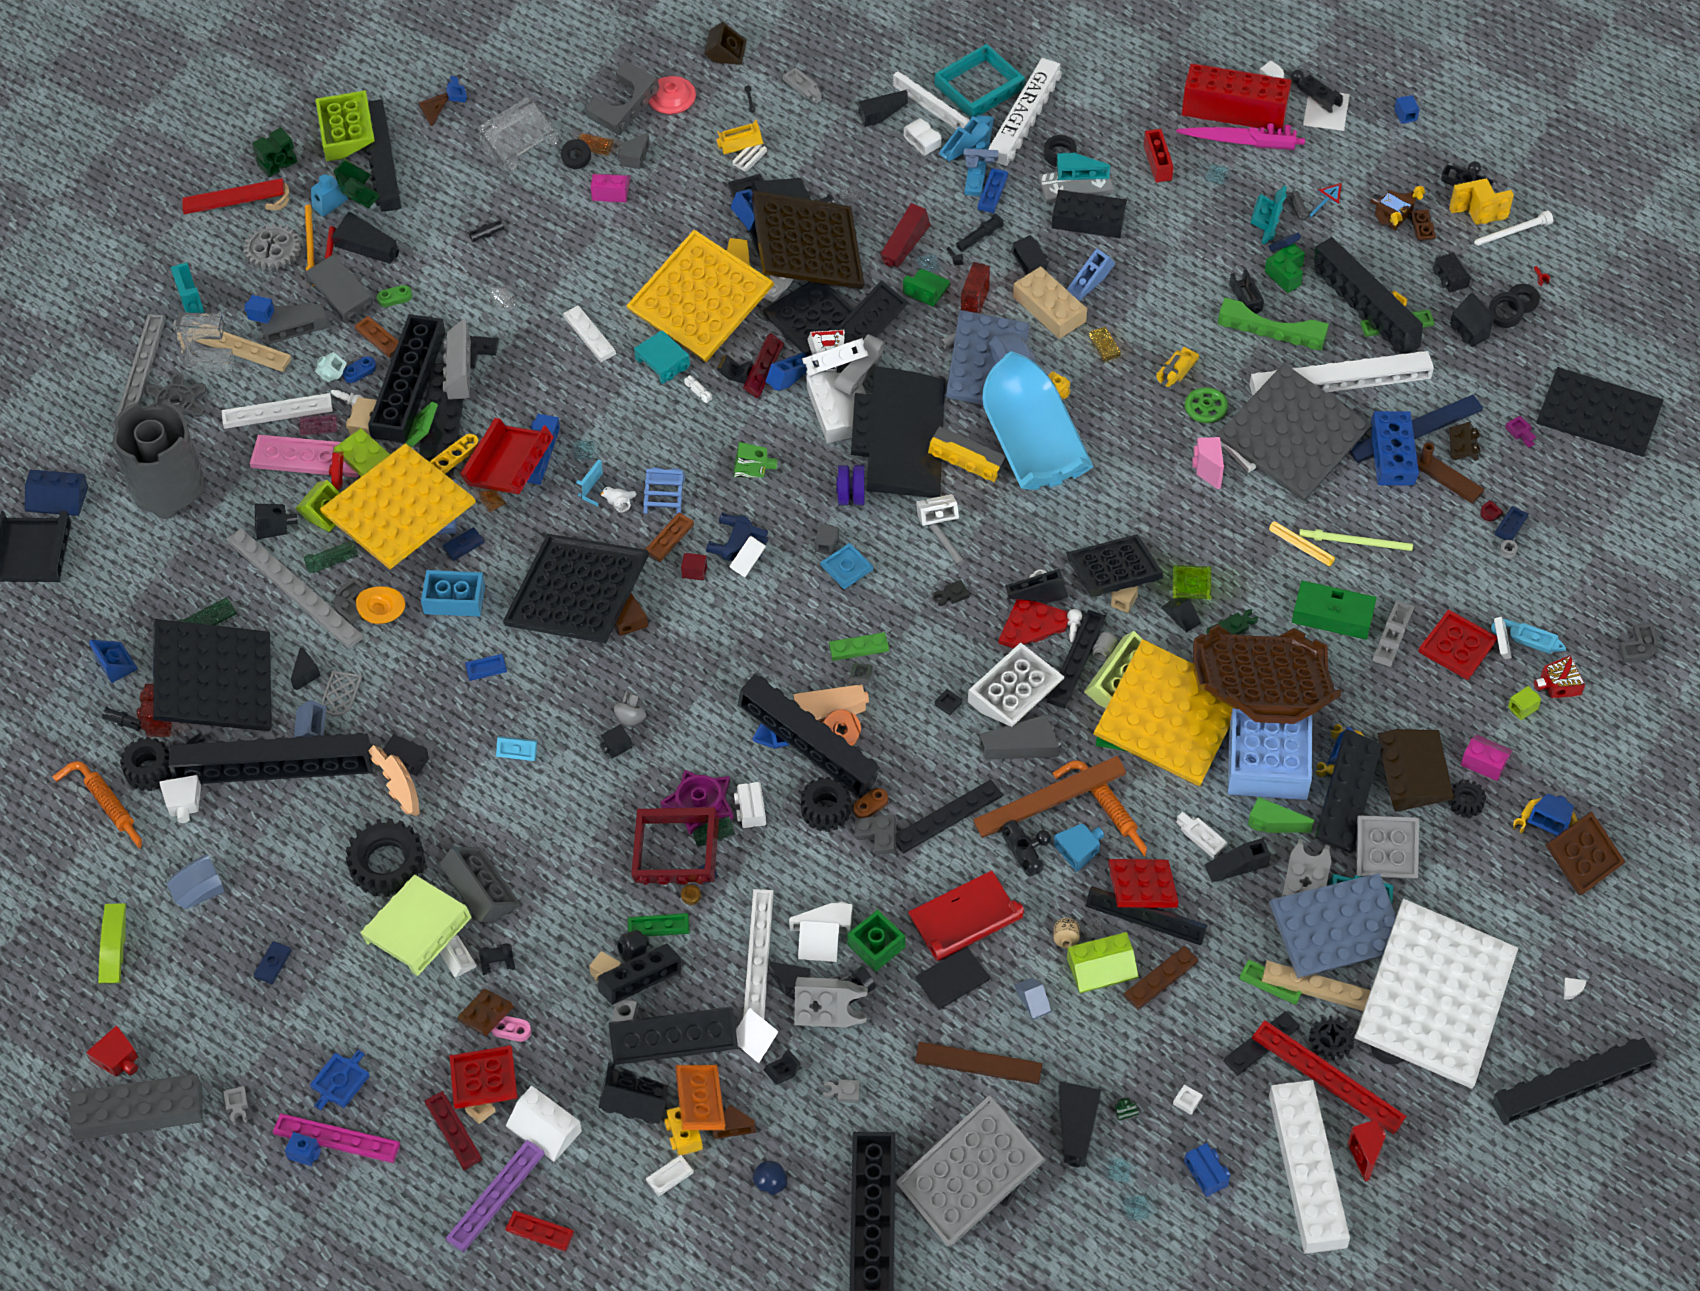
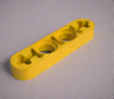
(460, 446)

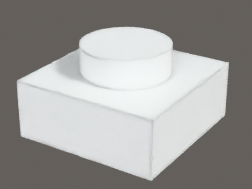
(1187, 1099)

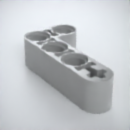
(860, 369)

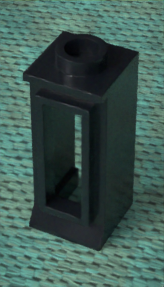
(1257, 302)

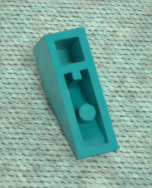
(1079, 167)

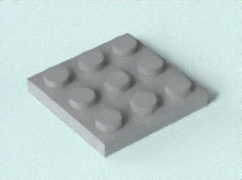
(1387, 846)

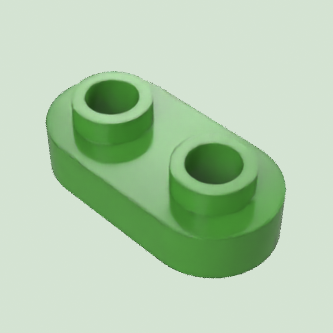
(394, 296)

